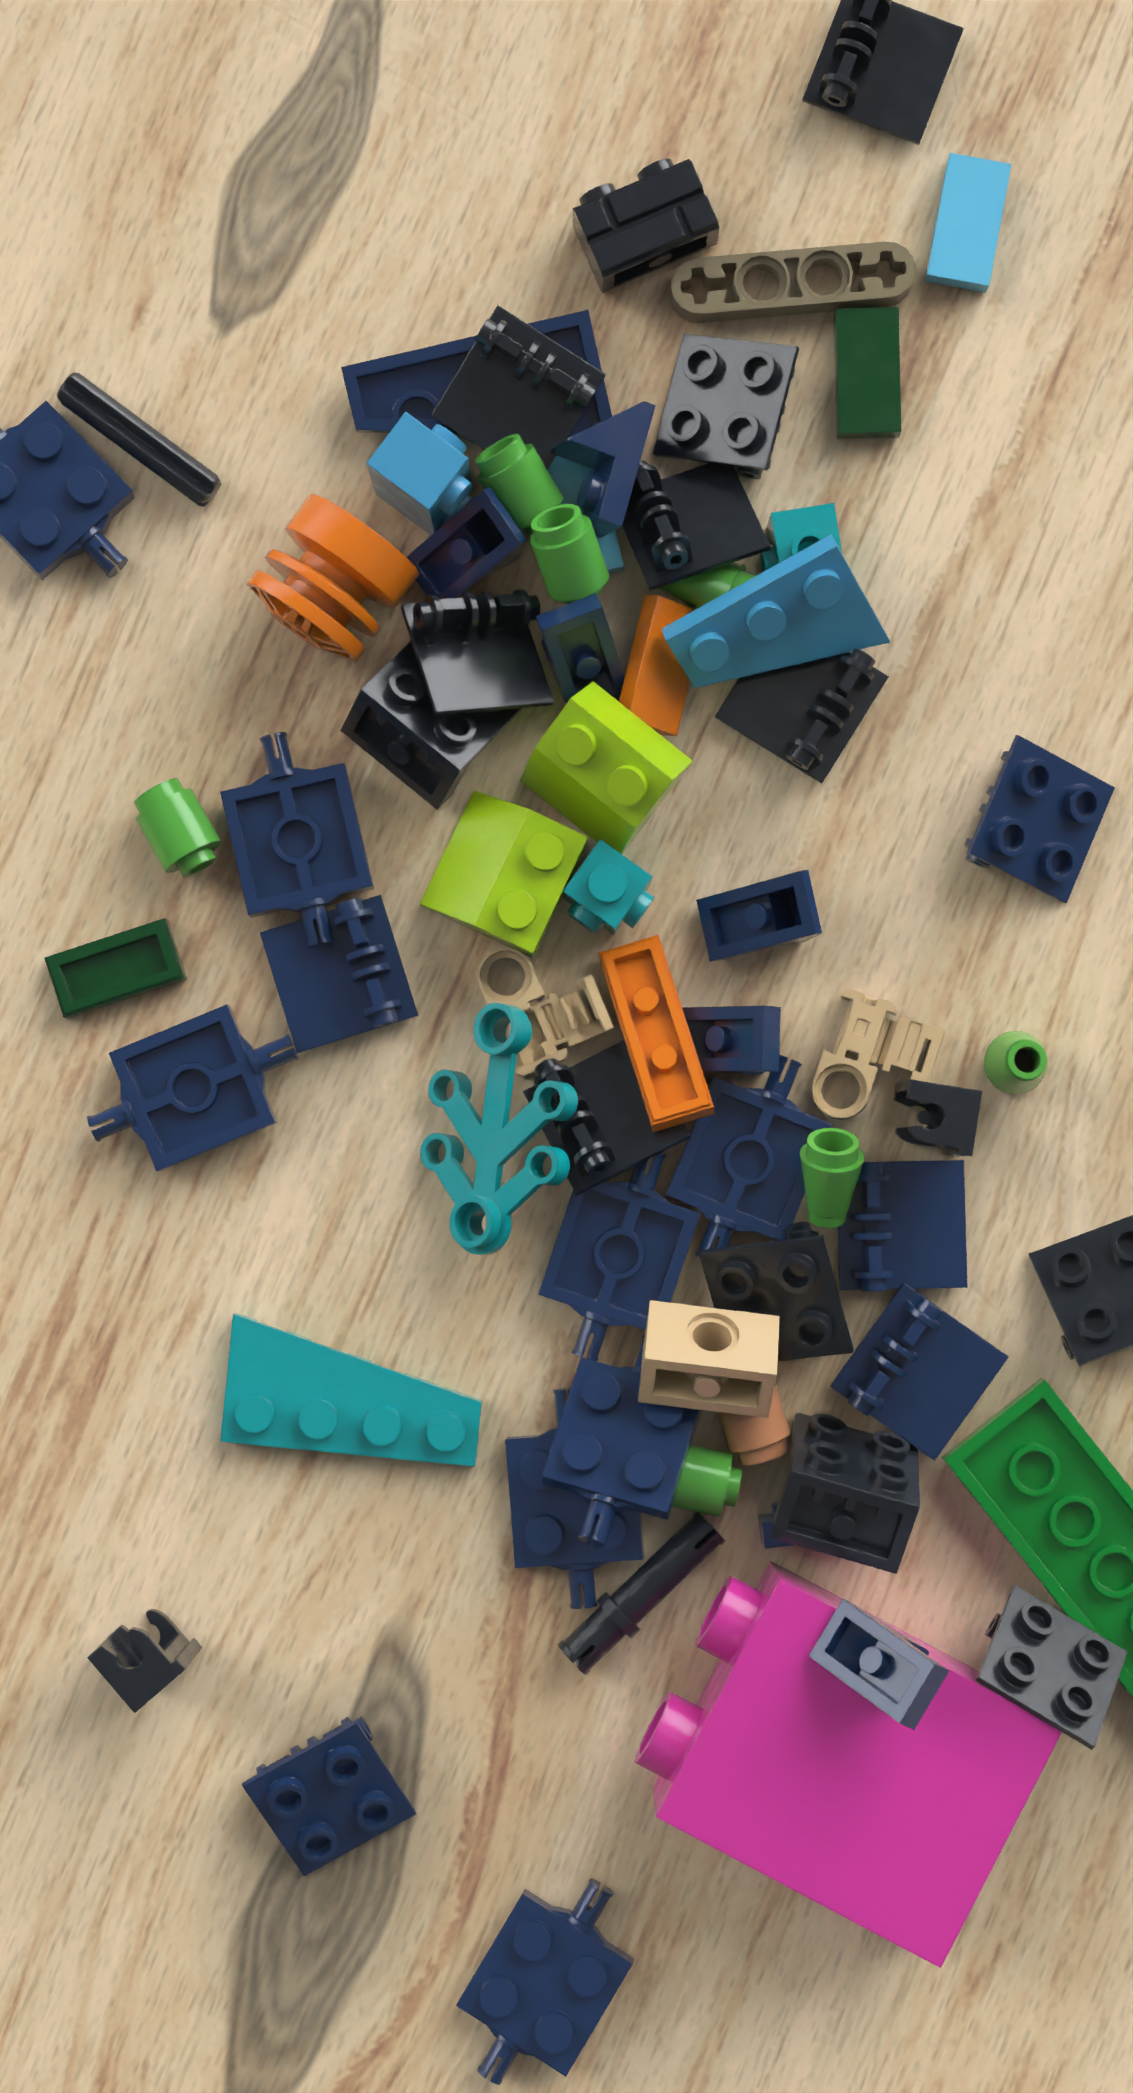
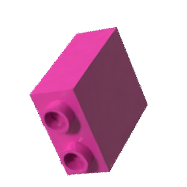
(830, 1788)

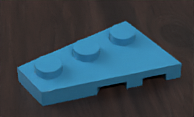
(778, 619)

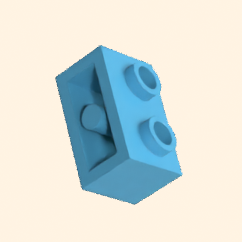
(422, 473)

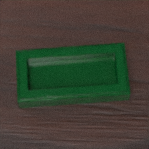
(867, 373)
(115, 968)

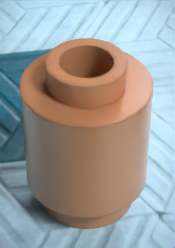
(757, 1437)

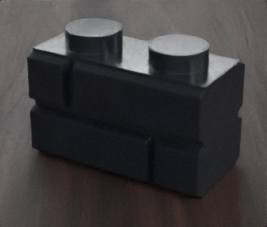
(644, 223)

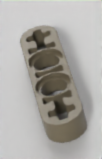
(790, 271)

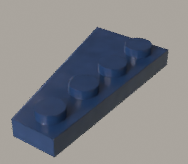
(418, 378)

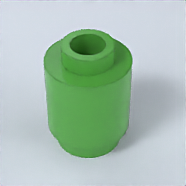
(518, 479)
(568, 553)
(177, 828)
(708, 1481)

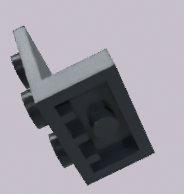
(401, 732)
(848, 1492)

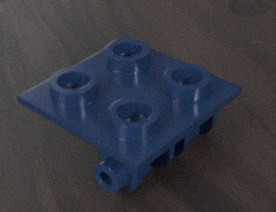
(1039, 819)
(341, 985)
(905, 1227)
(918, 1371)
(329, 1796)

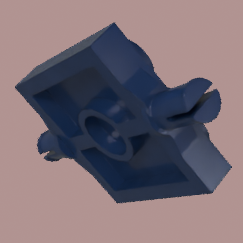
(57, 495)
(297, 840)
(192, 1088)
(746, 1159)
(617, 1254)
(617, 1449)
(550, 1518)
(545, 1982)

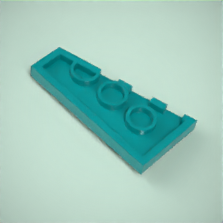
(326, 1400)

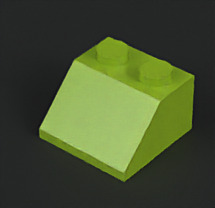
(603, 767)
(505, 872)

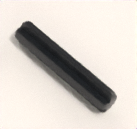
(139, 439)

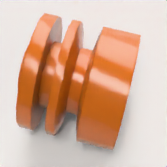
(332, 578)

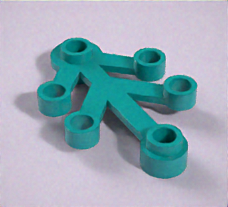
(492, 1138)

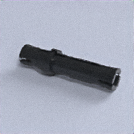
(640, 1593)

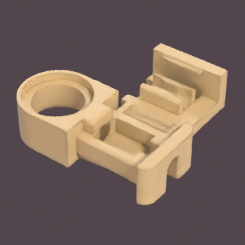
(552, 1019)
(876, 1041)

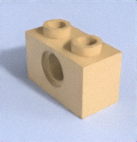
(709, 1359)

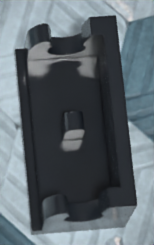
(948, 1117)
(138, 1664)

